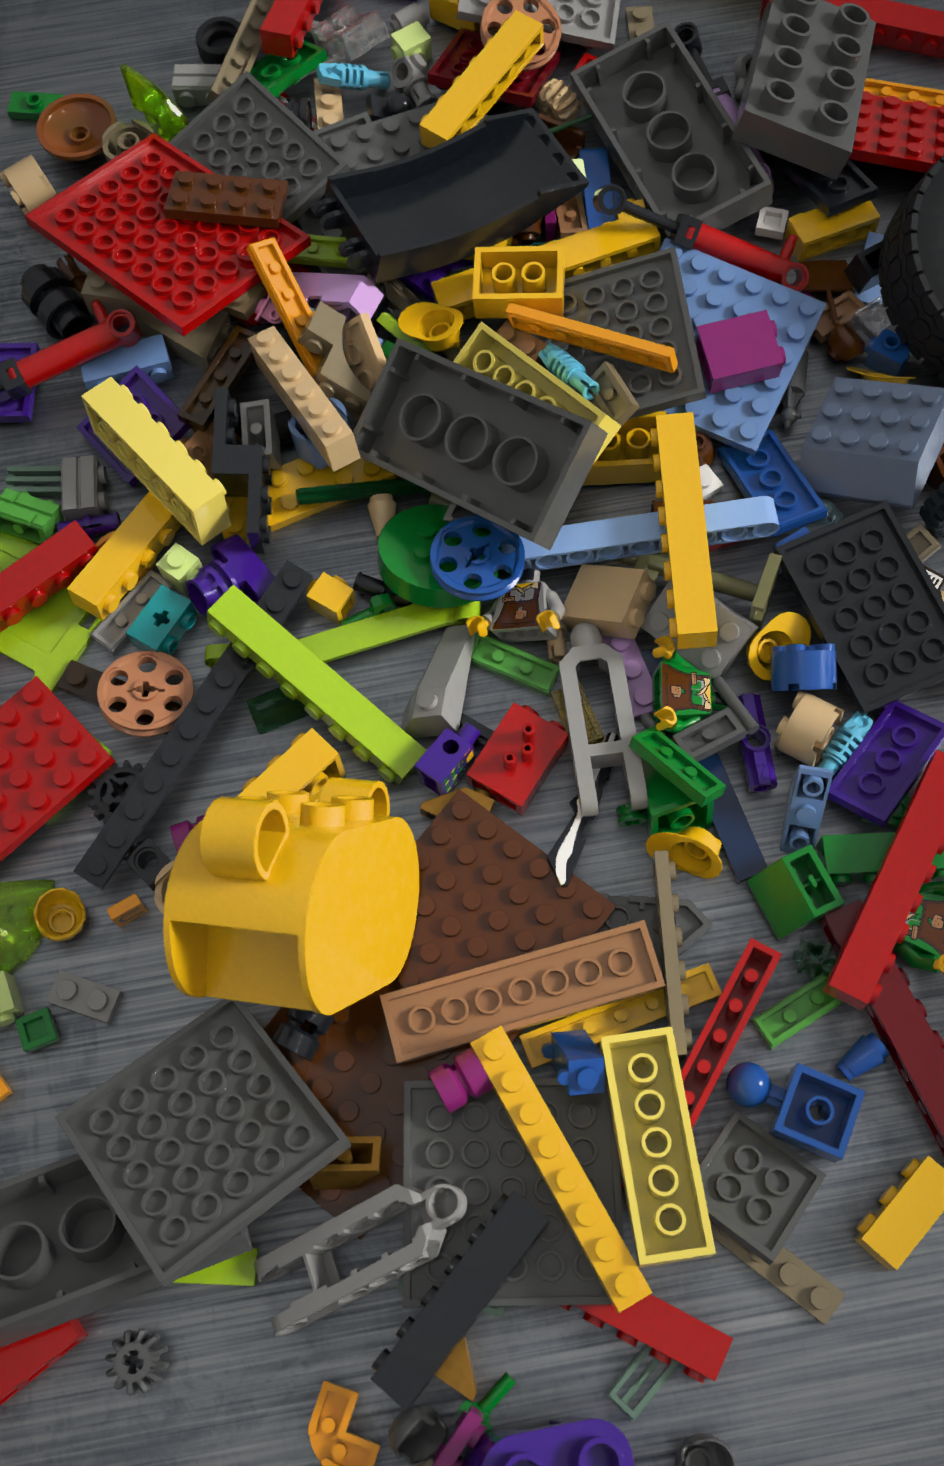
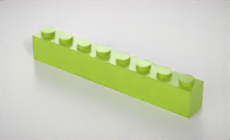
(315, 685)

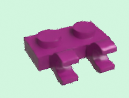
(466, 1433)

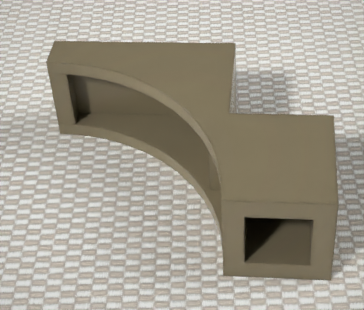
(334, 377)

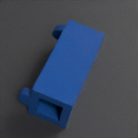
(576, 1062)

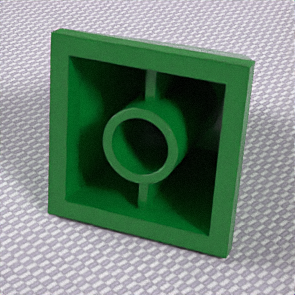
(670, 807)

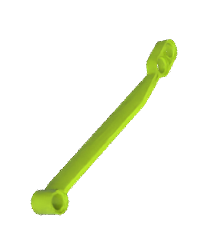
(372, 631)

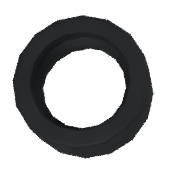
(211, 30)

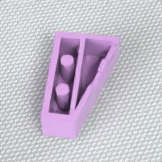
(342, 292)

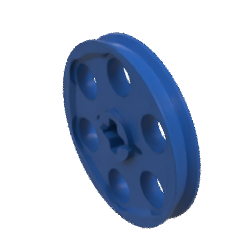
(479, 569)

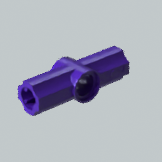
(757, 760)

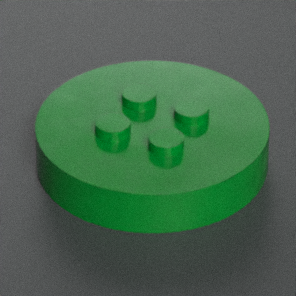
(405, 556)

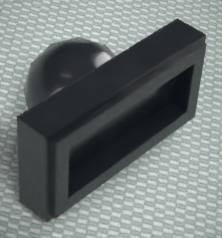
(381, 108)

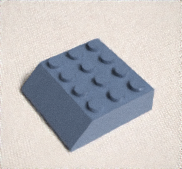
(874, 441)

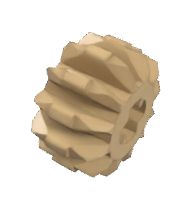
(558, 101)

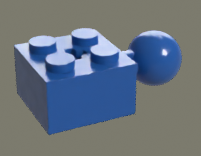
(792, 1122)

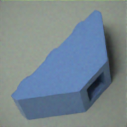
(805, 807)

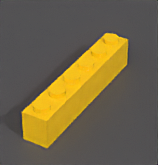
(483, 80)
(123, 557)

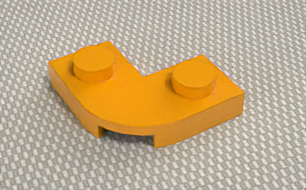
(329, 1428)

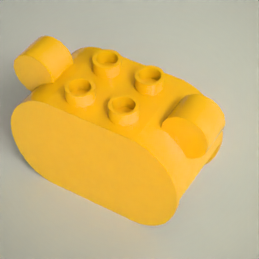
(293, 898)

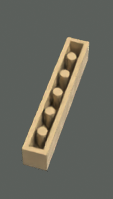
(304, 399)

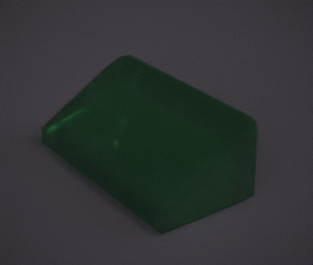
(274, 710)

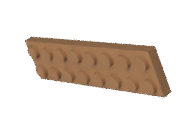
(522, 991)

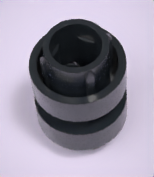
(54, 301)

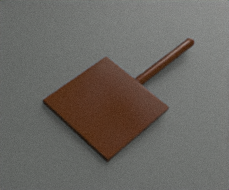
(828, 277)

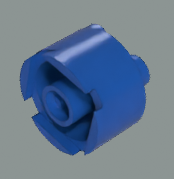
(803, 667)

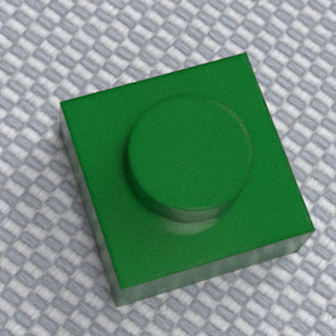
(37, 1030)

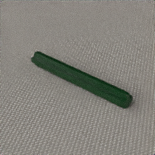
(356, 491)

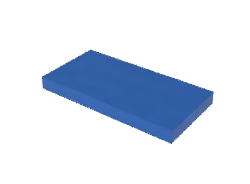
(777, 476)

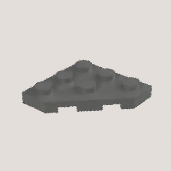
(639, 908)

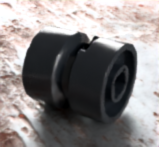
(301, 1042)

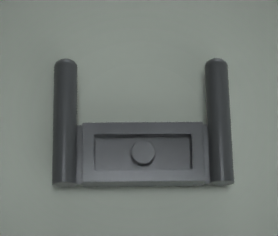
(715, 731)

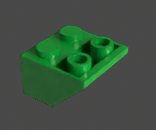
(795, 892)

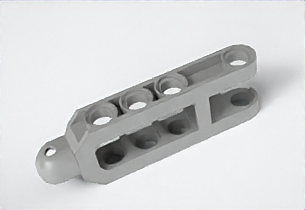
(585, 646)
(439, 1208)

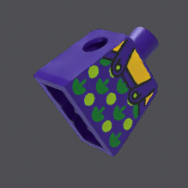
(447, 759)

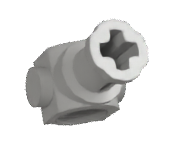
(411, 76)

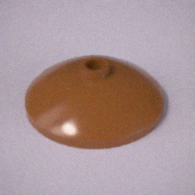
(74, 126)

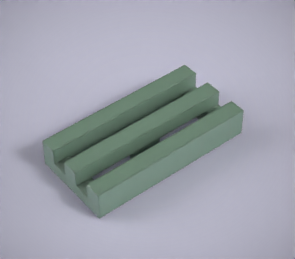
(37, 477)
(622, 1403)

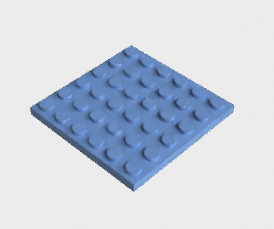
(724, 292)

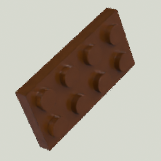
(226, 199)

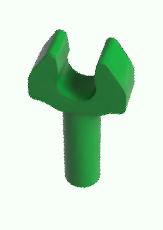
(378, 605)
(490, 1400)

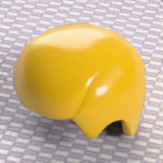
(59, 914)

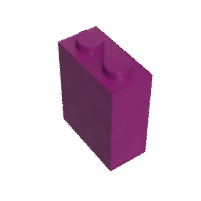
(739, 351)

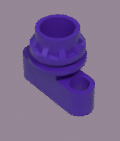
(232, 565)

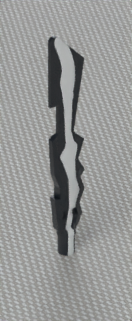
(569, 846)

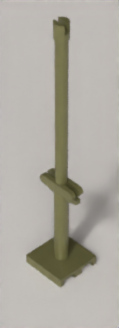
(758, 594)

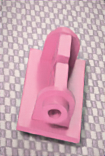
(267, 312)

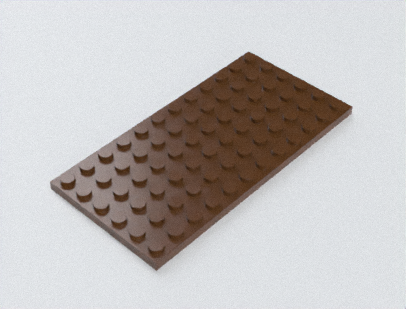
(478, 903)

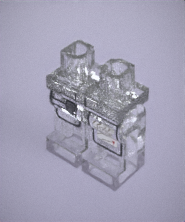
(350, 33)

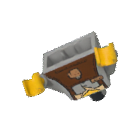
(523, 613)

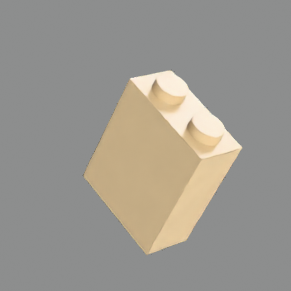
(610, 599)

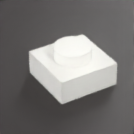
(771, 222)
(710, 482)

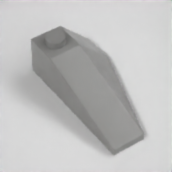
(442, 687)

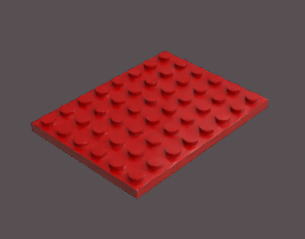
(165, 265)

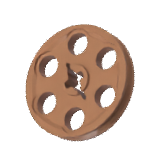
(545, 14)
(133, 689)

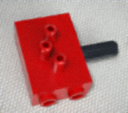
(516, 756)

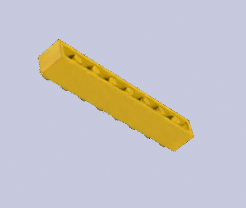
(583, 253)
(686, 532)
(561, 1171)

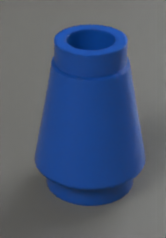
(863, 1056)

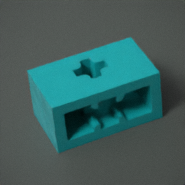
(162, 622)

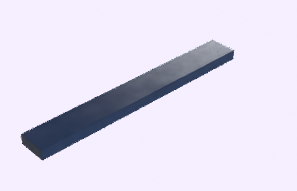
(728, 817)

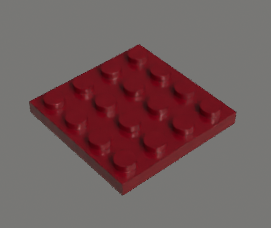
(468, 44)

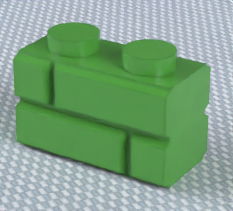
(29, 516)

